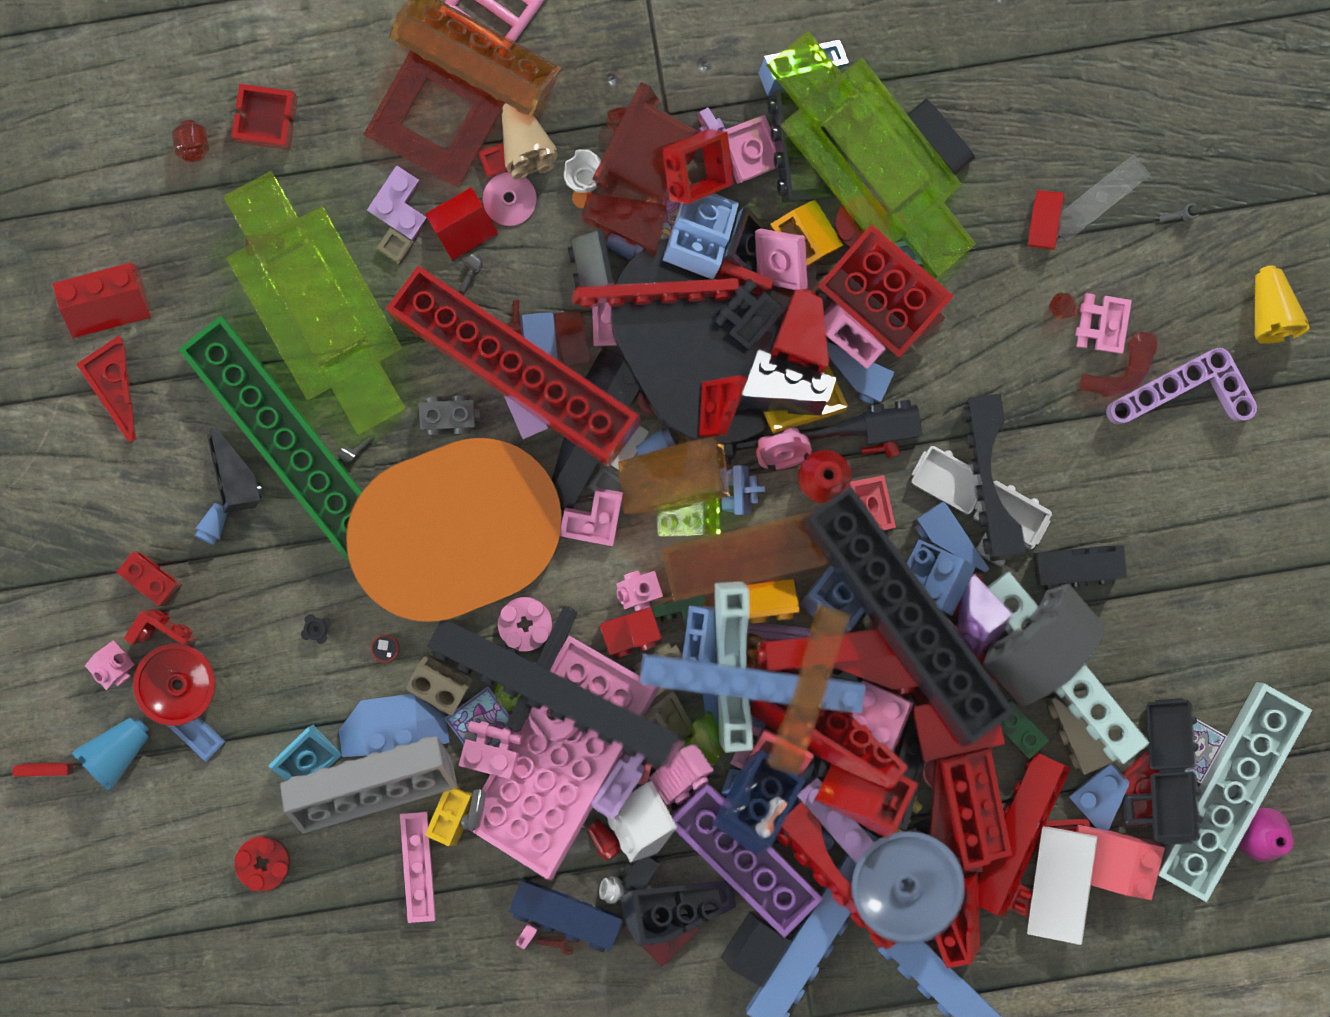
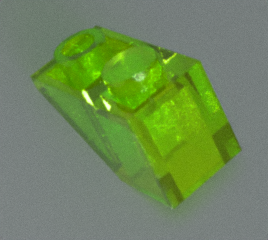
(706, 738)

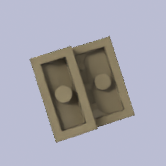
(669, 713)

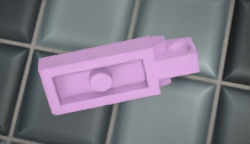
(619, 786)

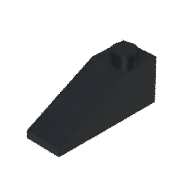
(234, 478)

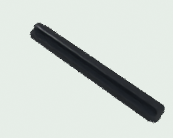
(546, 660)

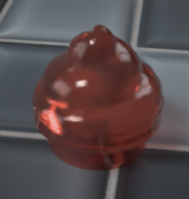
(614, 117)
(1063, 306)

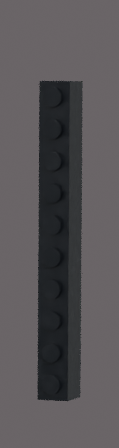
(555, 693)

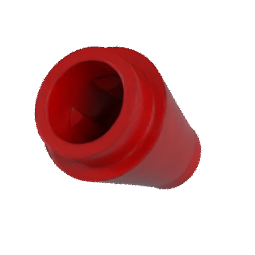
(604, 840)

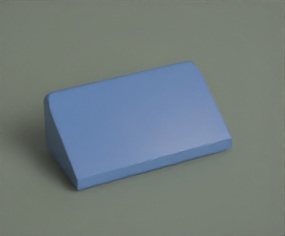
(540, 331)

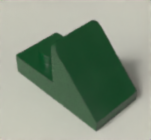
(668, 610)

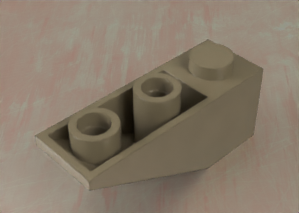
(1085, 751)

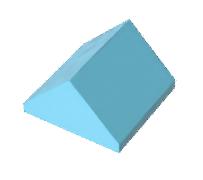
(305, 755)

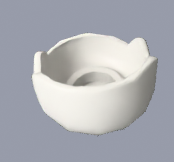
(580, 171)

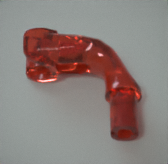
(1142, 349)

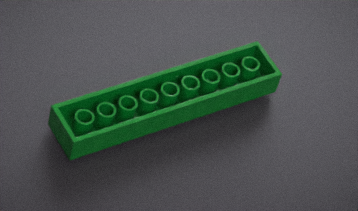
(275, 427)

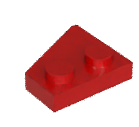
(719, 404)

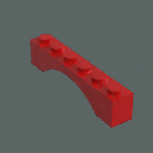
(804, 836)

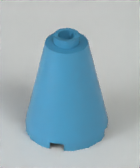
(112, 751)

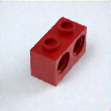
(149, 578)

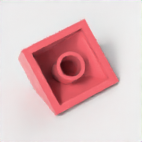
(876, 498)

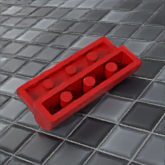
(975, 808)

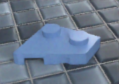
(1101, 796)

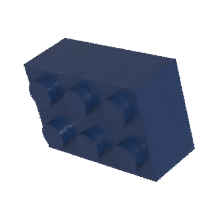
(758, 803)

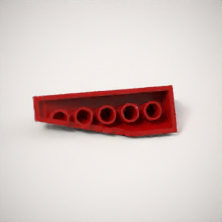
(840, 741)

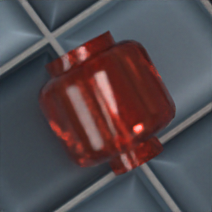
(190, 141)

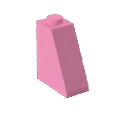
(851, 335)

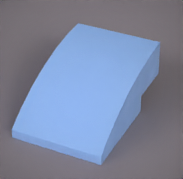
(701, 234)

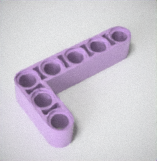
(1182, 384)

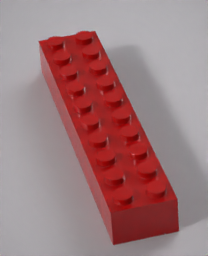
(514, 366)

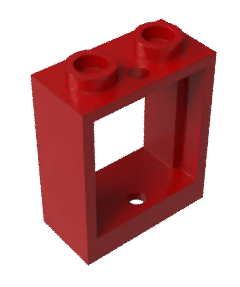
(719, 174)

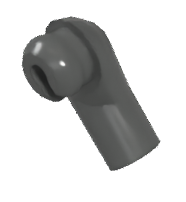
(477, 805)

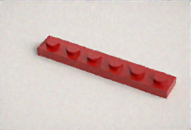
(644, 293)

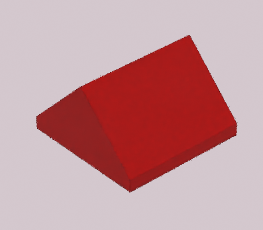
(461, 223)

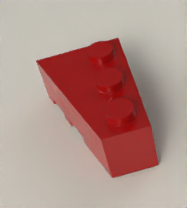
(962, 938)

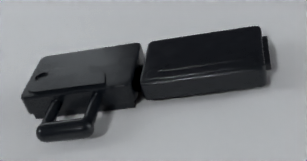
(1173, 788)

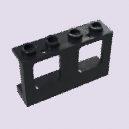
(788, 150)

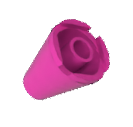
(1267, 836)

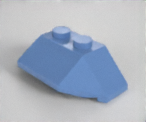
(389, 722)

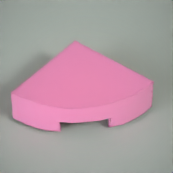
(526, 935)

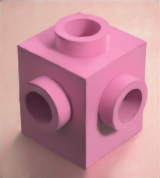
(638, 590)
(110, 665)

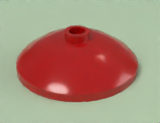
(156, 689)

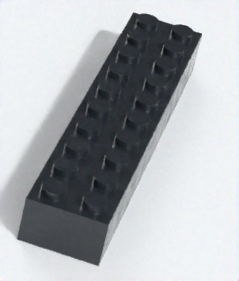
(907, 617)

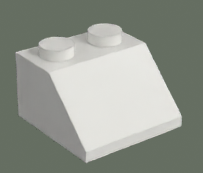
(642, 823)

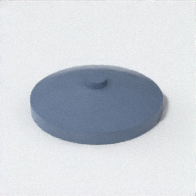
(908, 887)

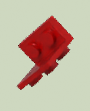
(147, 624)

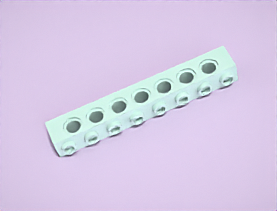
(1130, 738)

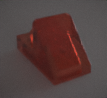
(572, 337)

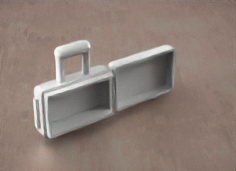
(953, 482)

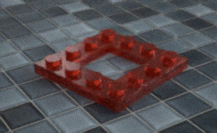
(389, 132)

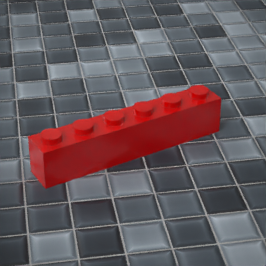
(1024, 823)

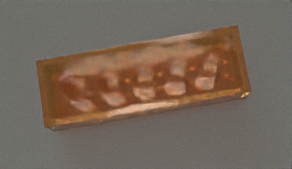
(475, 53)
(741, 556)

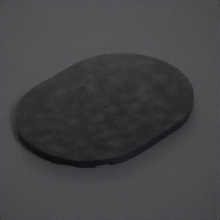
(681, 346)

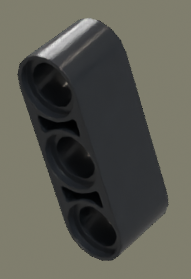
(941, 136)

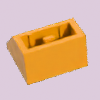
(812, 223)
(772, 599)

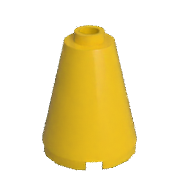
(1276, 308)

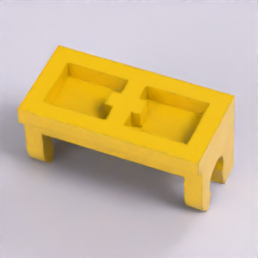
(446, 821)

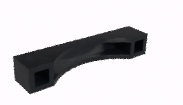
(1003, 532)

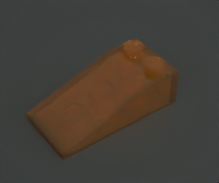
(674, 476)

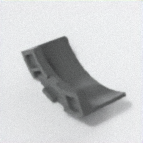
(1049, 649)

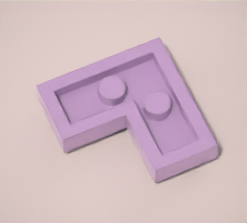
(391, 204)

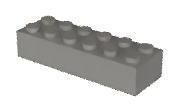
(368, 784)

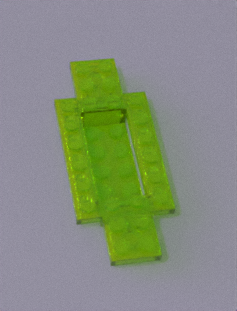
(882, 147)
(323, 298)

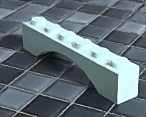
(731, 633)

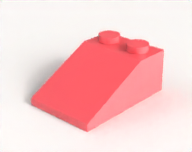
(1125, 862)

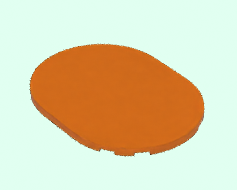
(453, 529)

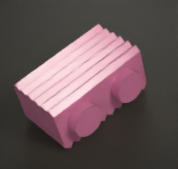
(686, 773)

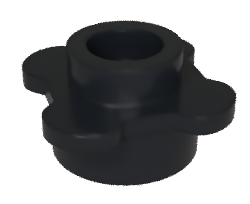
(309, 633)

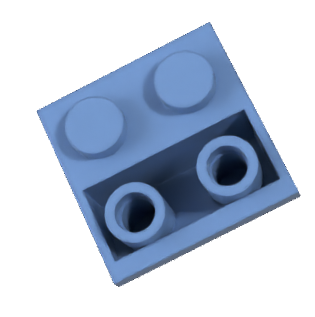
(941, 574)

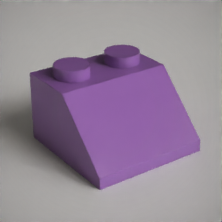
(980, 617)

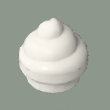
(612, 890)

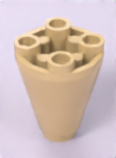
(525, 144)

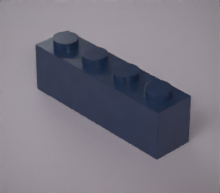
(566, 914)

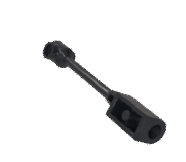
(877, 425)

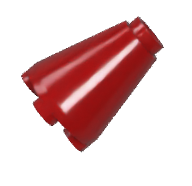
(812, 480)

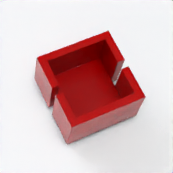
(265, 118)

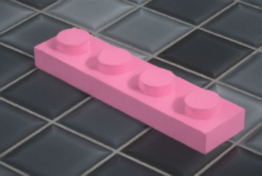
(417, 867)

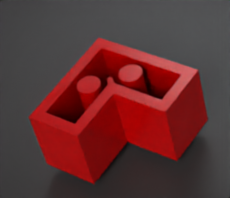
(631, 631)

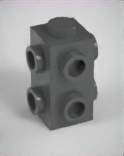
(448, 415)

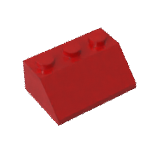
(102, 300)

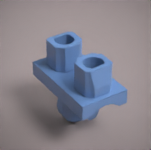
(744, 491)

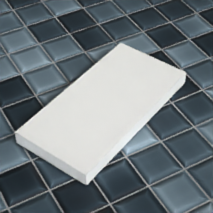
(1062, 885)

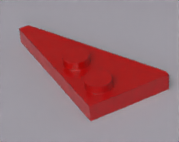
(108, 377)

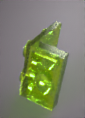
(689, 519)

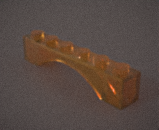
(815, 672)

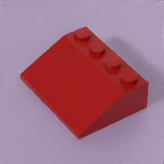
(885, 290)

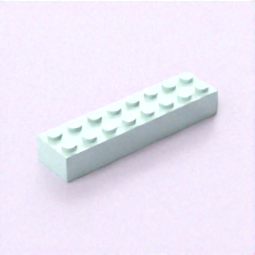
(1236, 788)

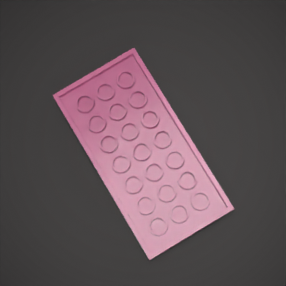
(553, 781)

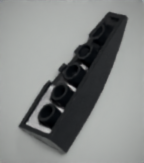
(573, 463)

